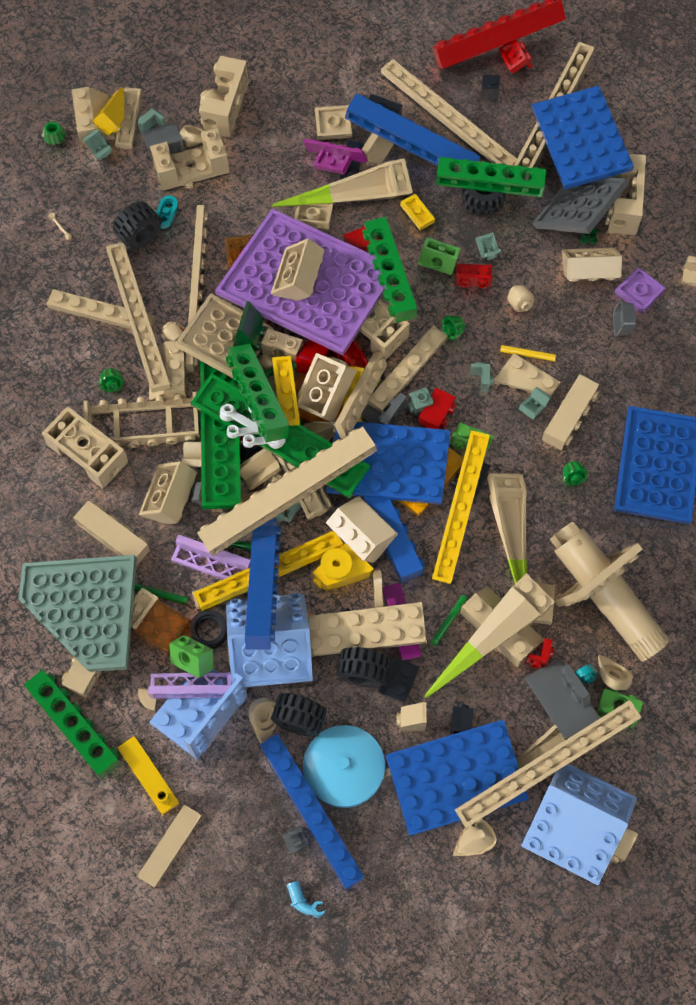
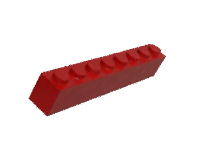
(498, 32)

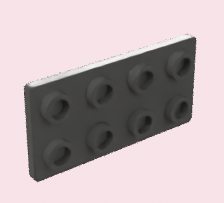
(563, 698)

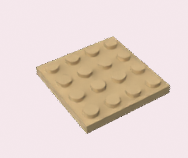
(213, 333)

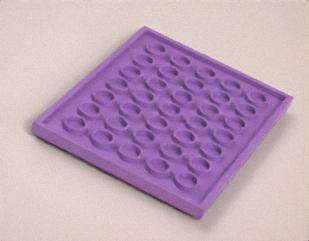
(341, 293)

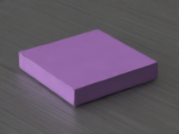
(640, 290)

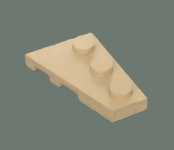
(525, 376)

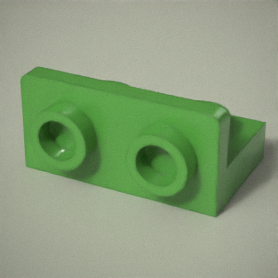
(461, 436)

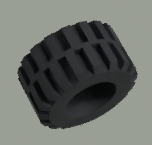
(481, 203)
(137, 225)
(363, 667)
(298, 714)

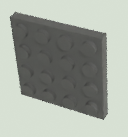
(580, 206)

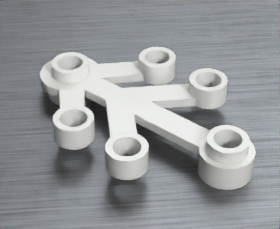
(228, 413)

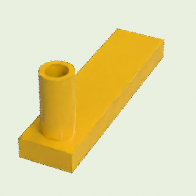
(286, 388)
(148, 775)

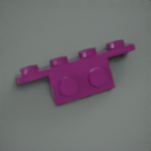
(334, 157)
(393, 596)

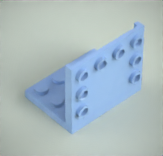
(289, 654)
(197, 721)
(580, 822)

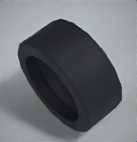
(209, 614)

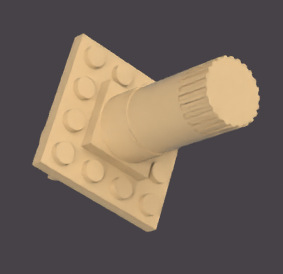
(602, 582)

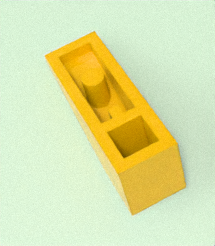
(111, 114)

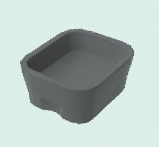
(624, 318)

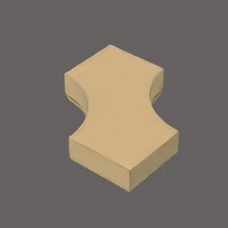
(377, 585)

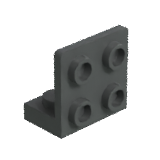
(166, 133)
(388, 416)

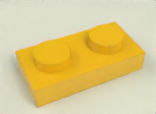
(417, 212)

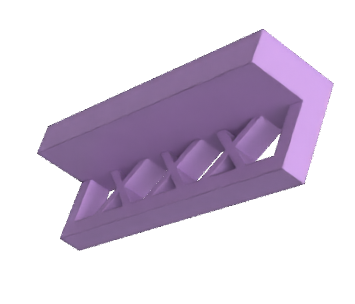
(200, 550)
(190, 690)

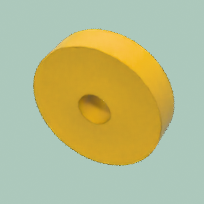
(332, 556)

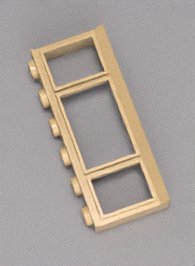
(141, 405)

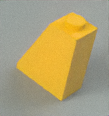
(360, 571)

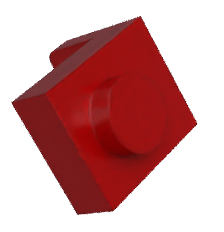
(546, 652)

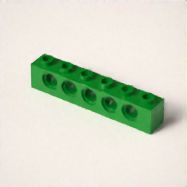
(503, 177)
(406, 308)
(257, 393)
(37, 687)

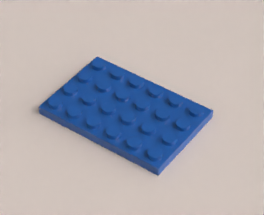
(582, 137)
(407, 463)
(657, 466)
(449, 772)

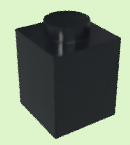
(490, 88)
(461, 718)

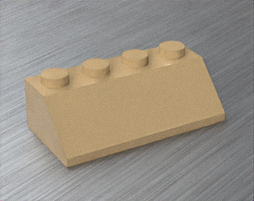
(515, 648)

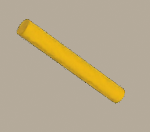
(528, 353)

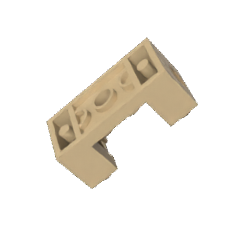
(232, 79)
(208, 159)
(626, 214)
(383, 331)
(278, 345)
(99, 457)

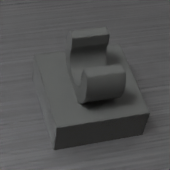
(197, 496)
(295, 840)

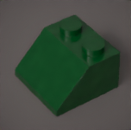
(250, 328)

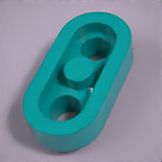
(167, 213)
(587, 674)

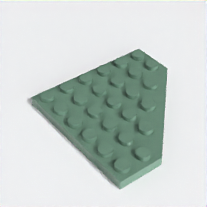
(85, 606)

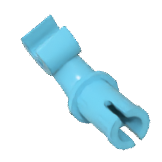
(300, 903)

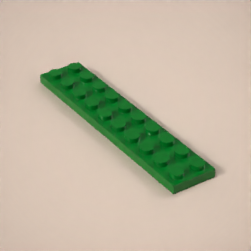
(299, 445)
(218, 456)

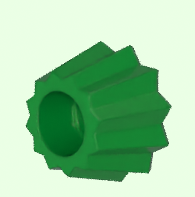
(53, 133)
(453, 326)
(111, 380)
(574, 473)

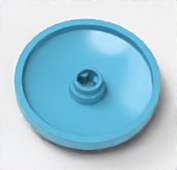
(344, 766)

